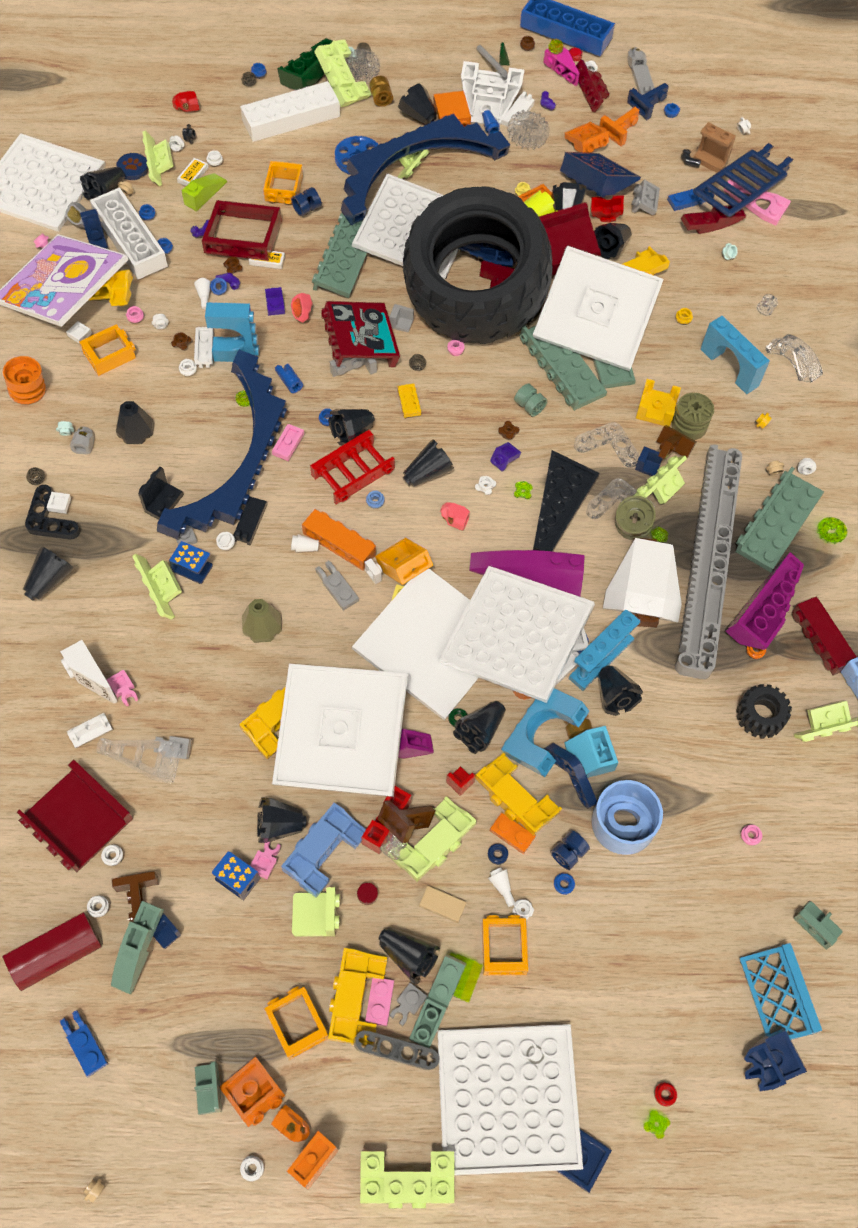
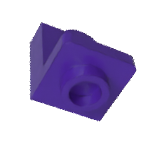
(274, 301)
(504, 455)

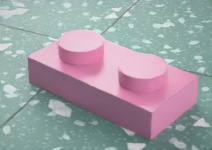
(288, 442)
(379, 1002)

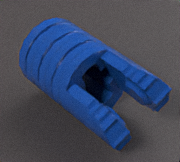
(289, 378)

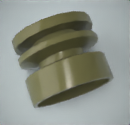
(693, 415)
(635, 507)

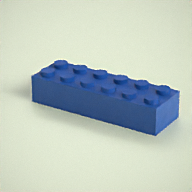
(568, 25)

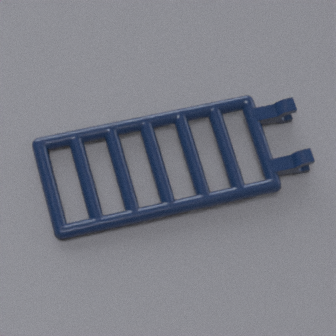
(762, 157)

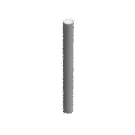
(492, 61)

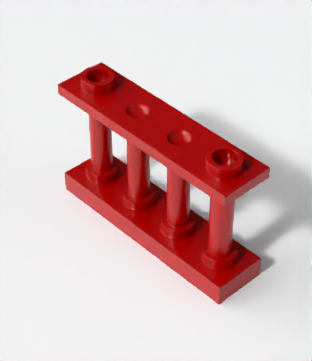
(350, 451)

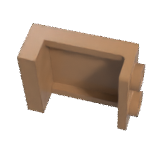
(714, 147)

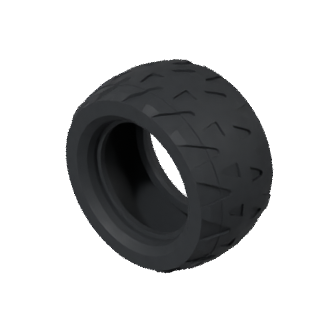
(471, 218)

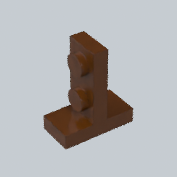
(674, 441)
(403, 822)
(135, 884)

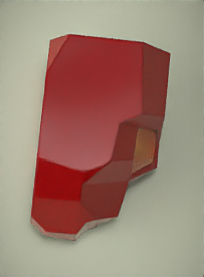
(186, 101)

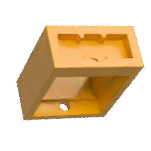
(277, 170)
(110, 361)
(403, 571)
(504, 968)
(306, 1043)

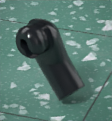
(688, 160)

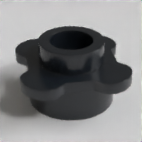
(189, 134)

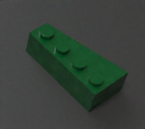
(304, 70)

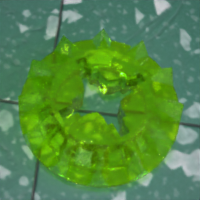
(832, 523)

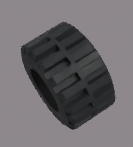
(772, 700)

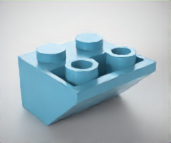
(594, 751)

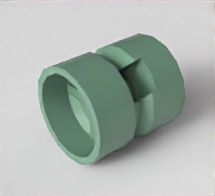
(528, 398)

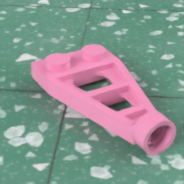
(772, 213)

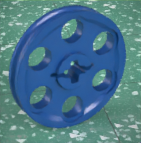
(346, 144)

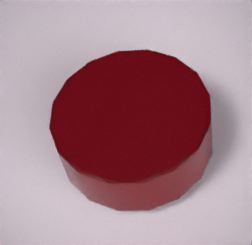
(367, 893)

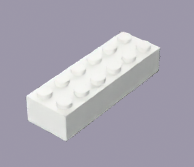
(290, 111)
(129, 233)

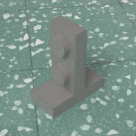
(353, 363)

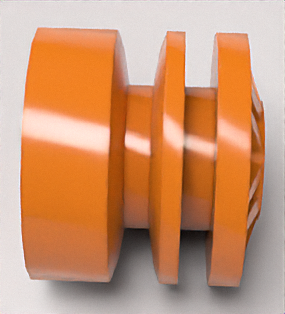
(24, 380)

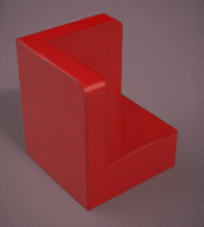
(460, 780)

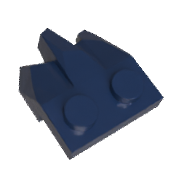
(774, 1061)

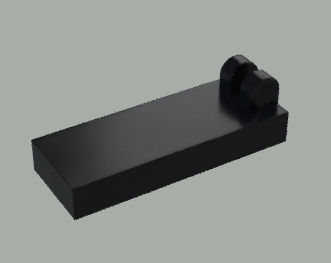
(250, 520)

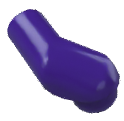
(546, 102)
(199, 232)
(231, 279)

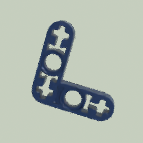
(573, 766)

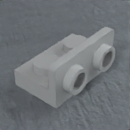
(645, 197)

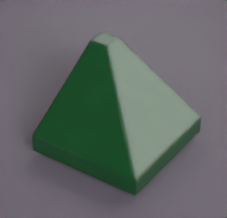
(503, 60)

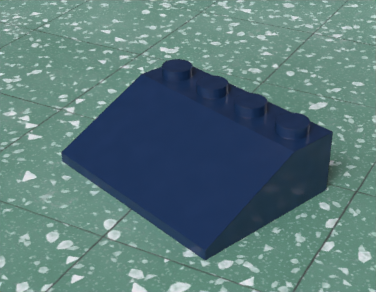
(597, 172)

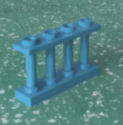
(604, 649)

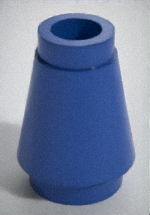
(490, 122)

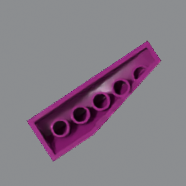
(549, 568)
(767, 608)

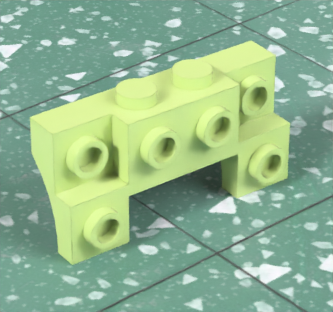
(338, 73)
(438, 842)
(406, 1187)

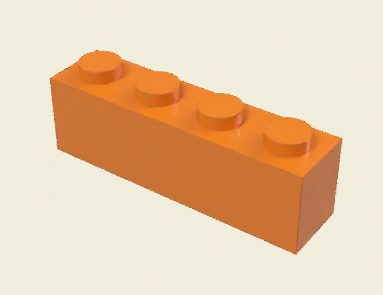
(339, 539)

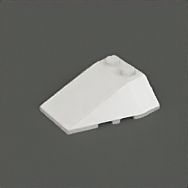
(489, 90)
(646, 582)

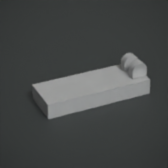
(642, 78)

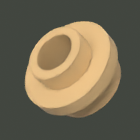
(126, 188)
(775, 468)
(93, 1190)

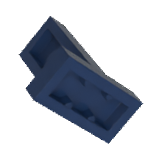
(646, 102)
(93, 228)

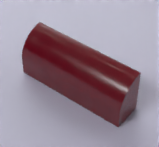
(52, 951)

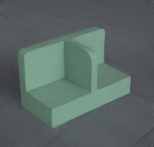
(818, 925)
(208, 1088)

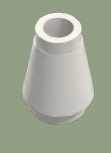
(304, 544)

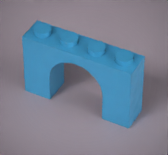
(237, 318)
(751, 361)
(521, 745)

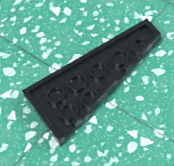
(563, 495)

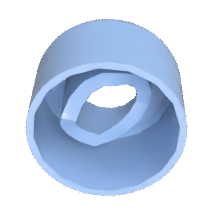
(637, 800)

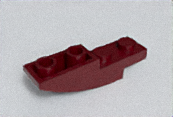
(711, 221)

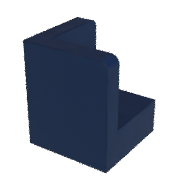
(648, 461)
(166, 932)

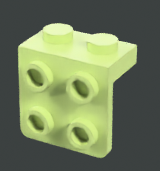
(315, 915)

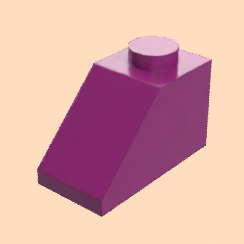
(414, 744)

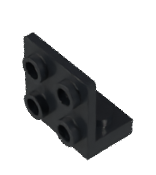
(158, 494)

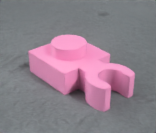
(122, 686)
(265, 861)

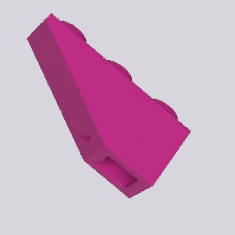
(563, 65)

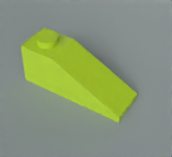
(201, 190)

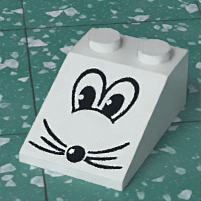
(82, 666)

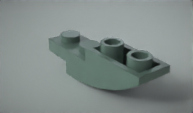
(134, 947)
(437, 1001)

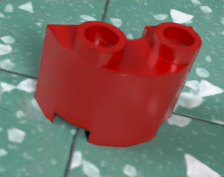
(607, 209)

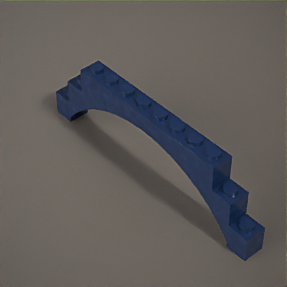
(437, 134)
(228, 499)

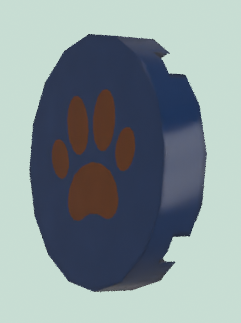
(133, 165)

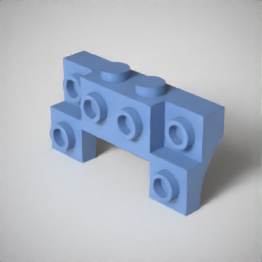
(317, 847)

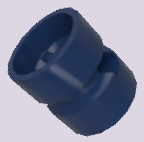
(307, 201)
(569, 851)

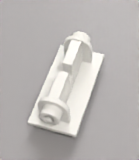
(89, 730)

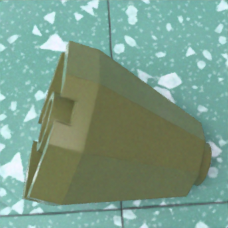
(261, 621)

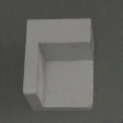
(401, 318)

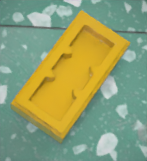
(409, 400)

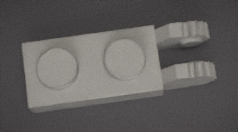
(337, 586)

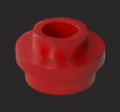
(672, 1094)

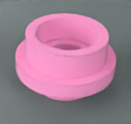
(41, 241)
(134, 314)
(455, 347)
(755, 831)

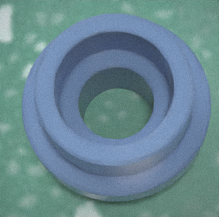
(375, 495)

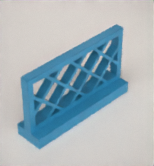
(797, 985)

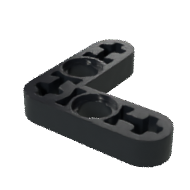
(44, 521)

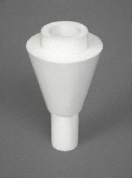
(203, 288)
(501, 882)

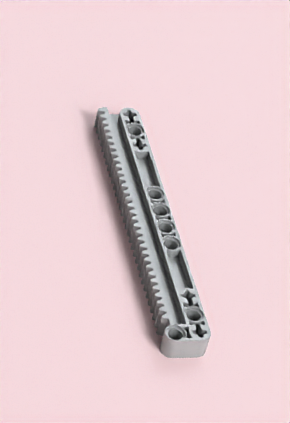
(705, 598)

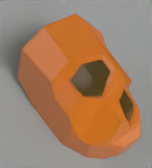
(291, 1125)

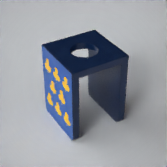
(190, 562)
(236, 875)

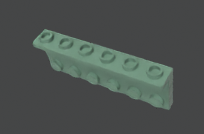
(341, 260)
(566, 370)
(778, 520)

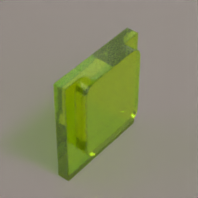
(468, 978)

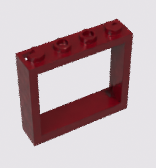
(242, 248)

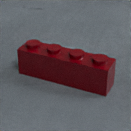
(823, 634)

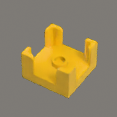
(657, 405)

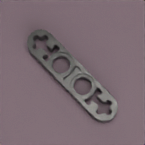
(395, 1054)

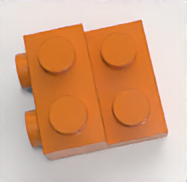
(588, 137)
(252, 1092)

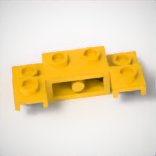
(648, 262)
(116, 289)
(265, 723)
(513, 798)
(350, 988)

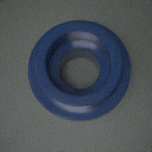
(498, 848)

